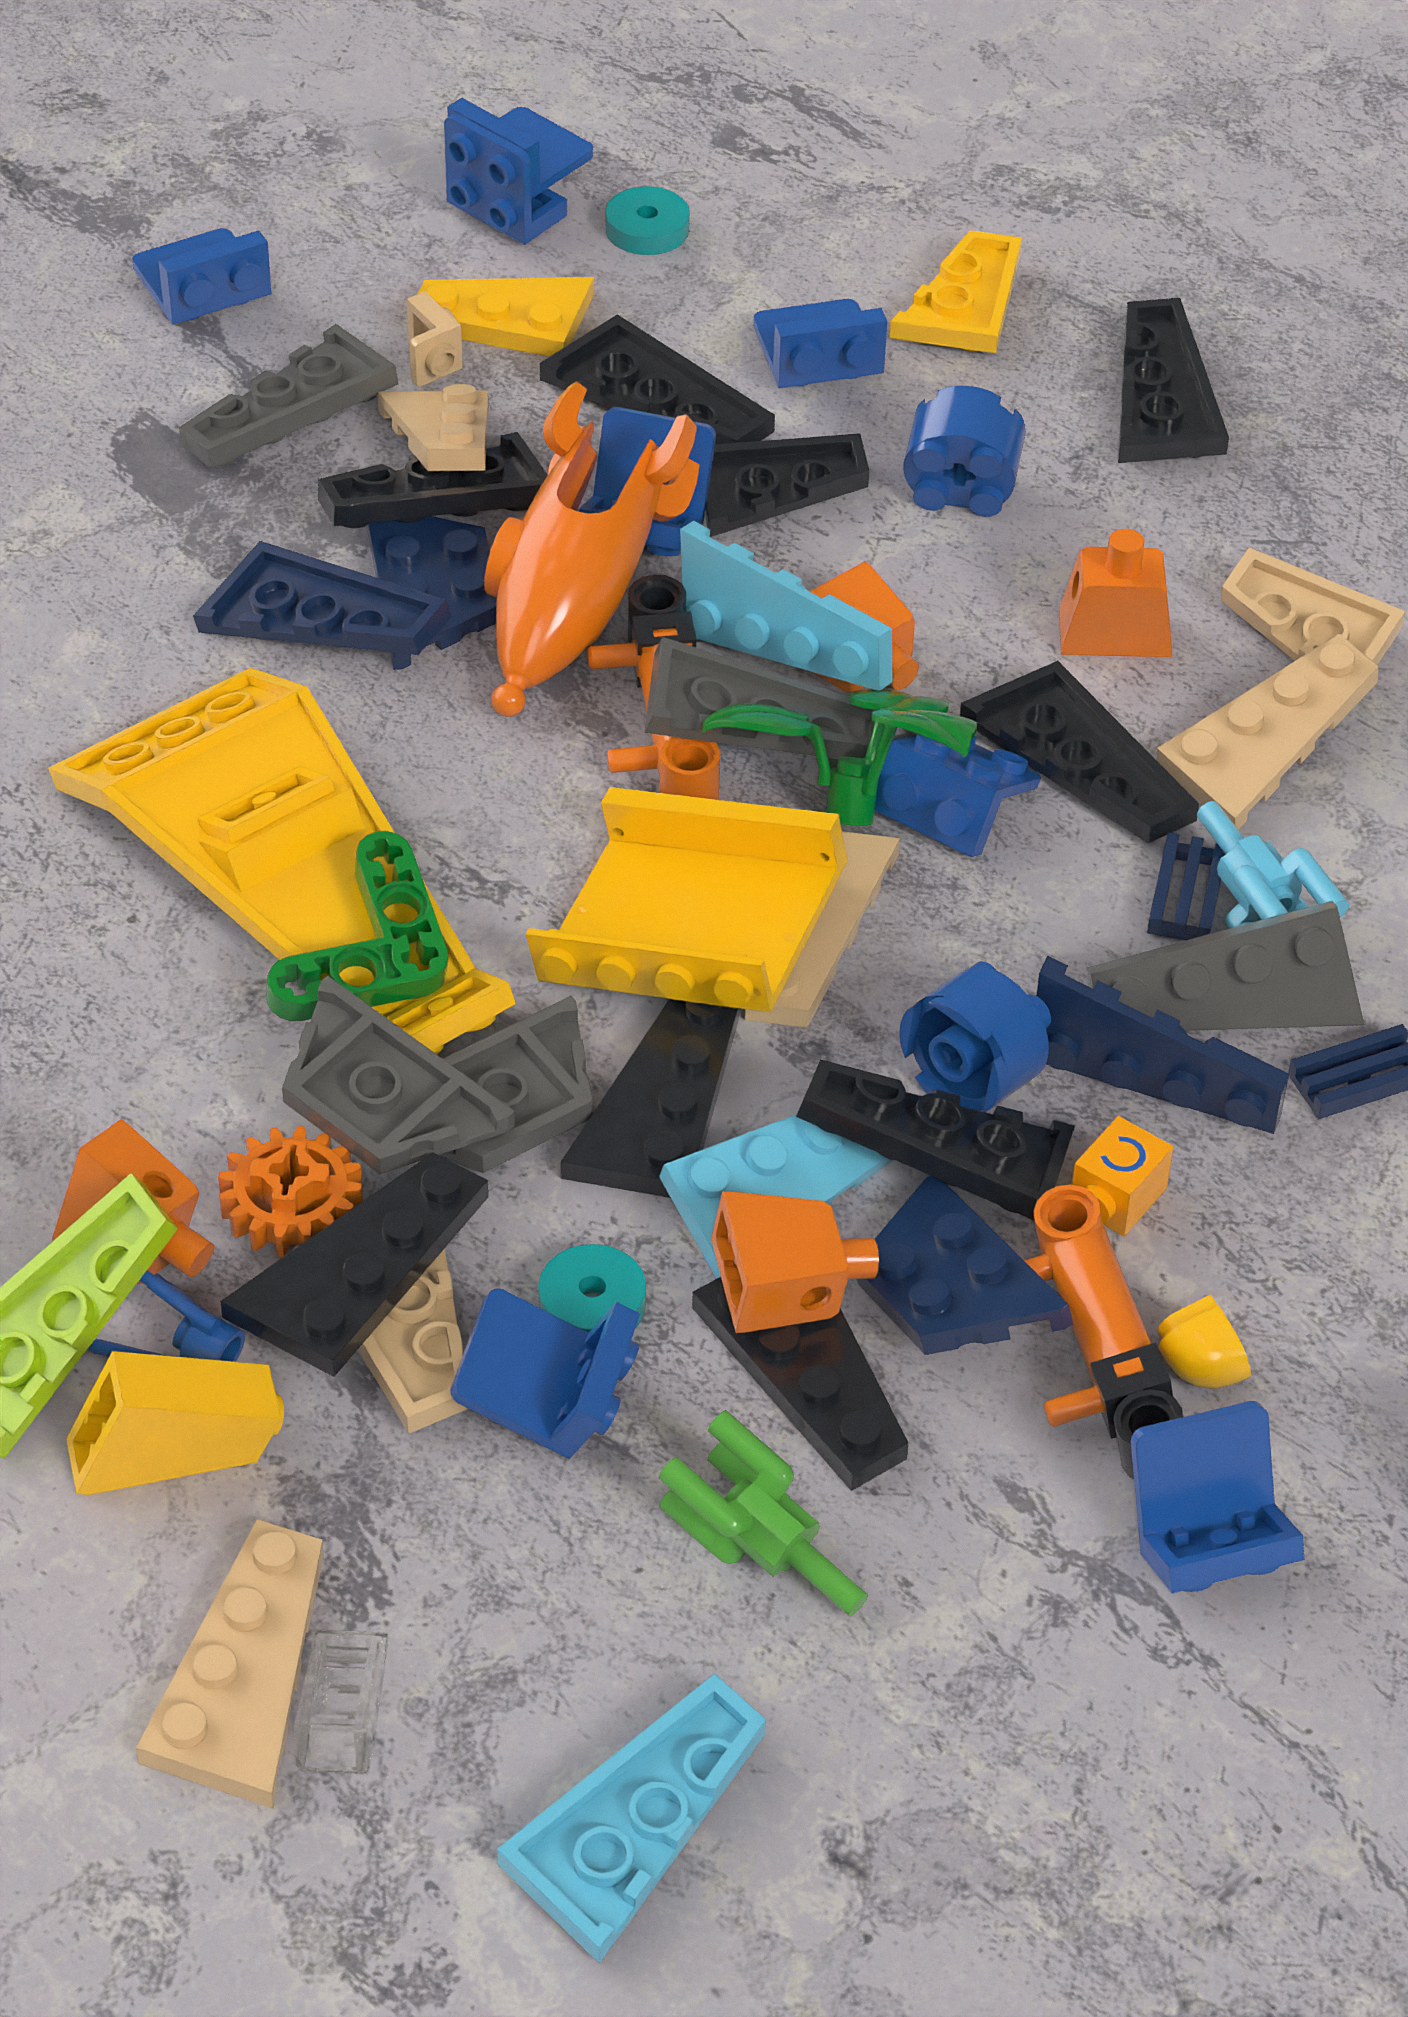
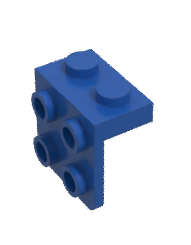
(551, 148)
(494, 182)
(205, 273)
(822, 342)
(620, 447)
(949, 793)
(544, 1372)
(1210, 1499)

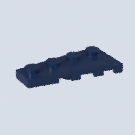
(319, 603)
(1154, 1054)

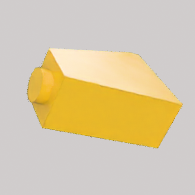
(171, 1420)

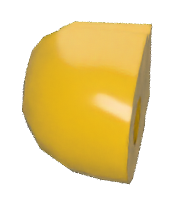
(1203, 1346)

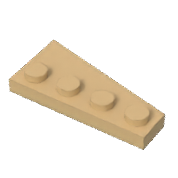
(835, 930)

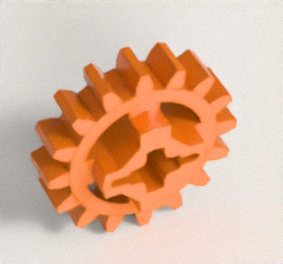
(288, 1189)

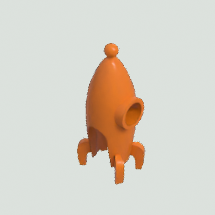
(568, 570)

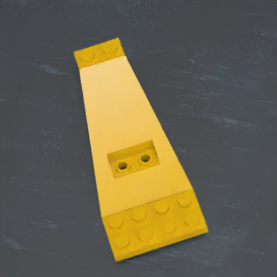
(267, 822)

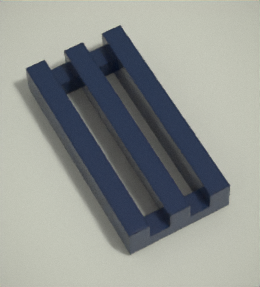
(1194, 855)
(1353, 1064)

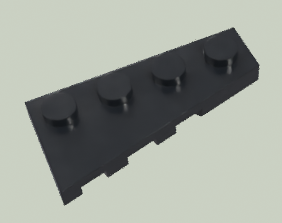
(1165, 388)

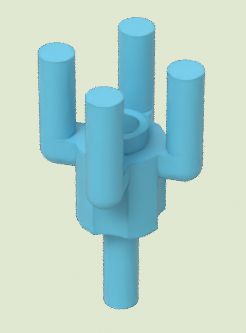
(1261, 877)

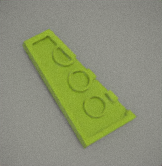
(69, 1295)

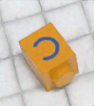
(1125, 1173)

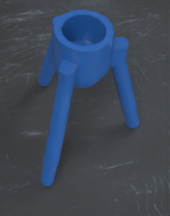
(198, 1334)

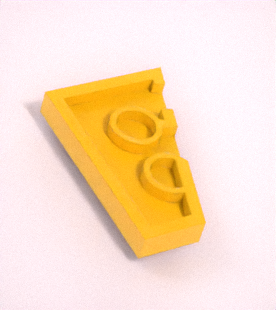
(967, 298)
(516, 312)

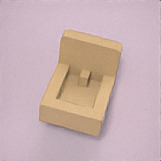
(432, 340)

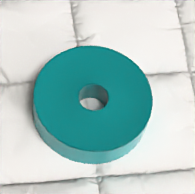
(647, 220)
(589, 1270)

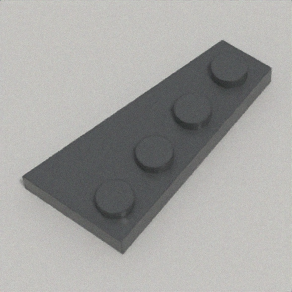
(301, 394)
(695, 683)
(1246, 977)

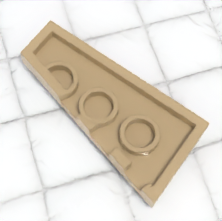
(1258, 736)
(237, 1682)

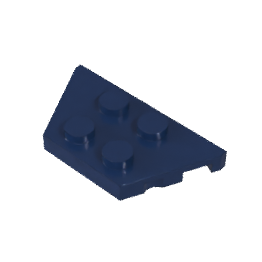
(440, 560)
(954, 1277)

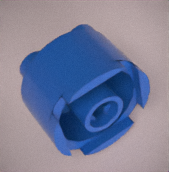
(964, 451)
(977, 1037)

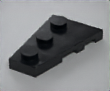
(780, 476)

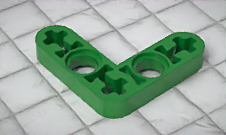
(384, 956)

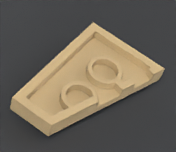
(442, 427)
(1306, 610)
(419, 1350)

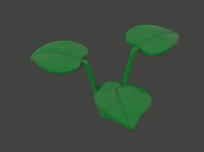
(855, 779)

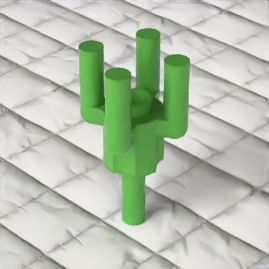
(755, 1514)

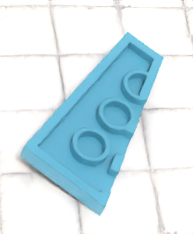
(776, 617)
(625, 1823)

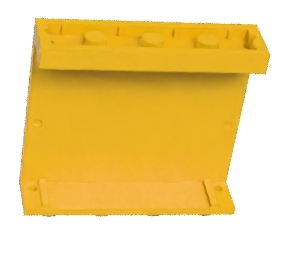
(696, 900)

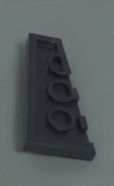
(640, 373)
(412, 493)
(1083, 750)
(657, 1102)
(960, 1146)
(356, 1270)
(819, 1384)

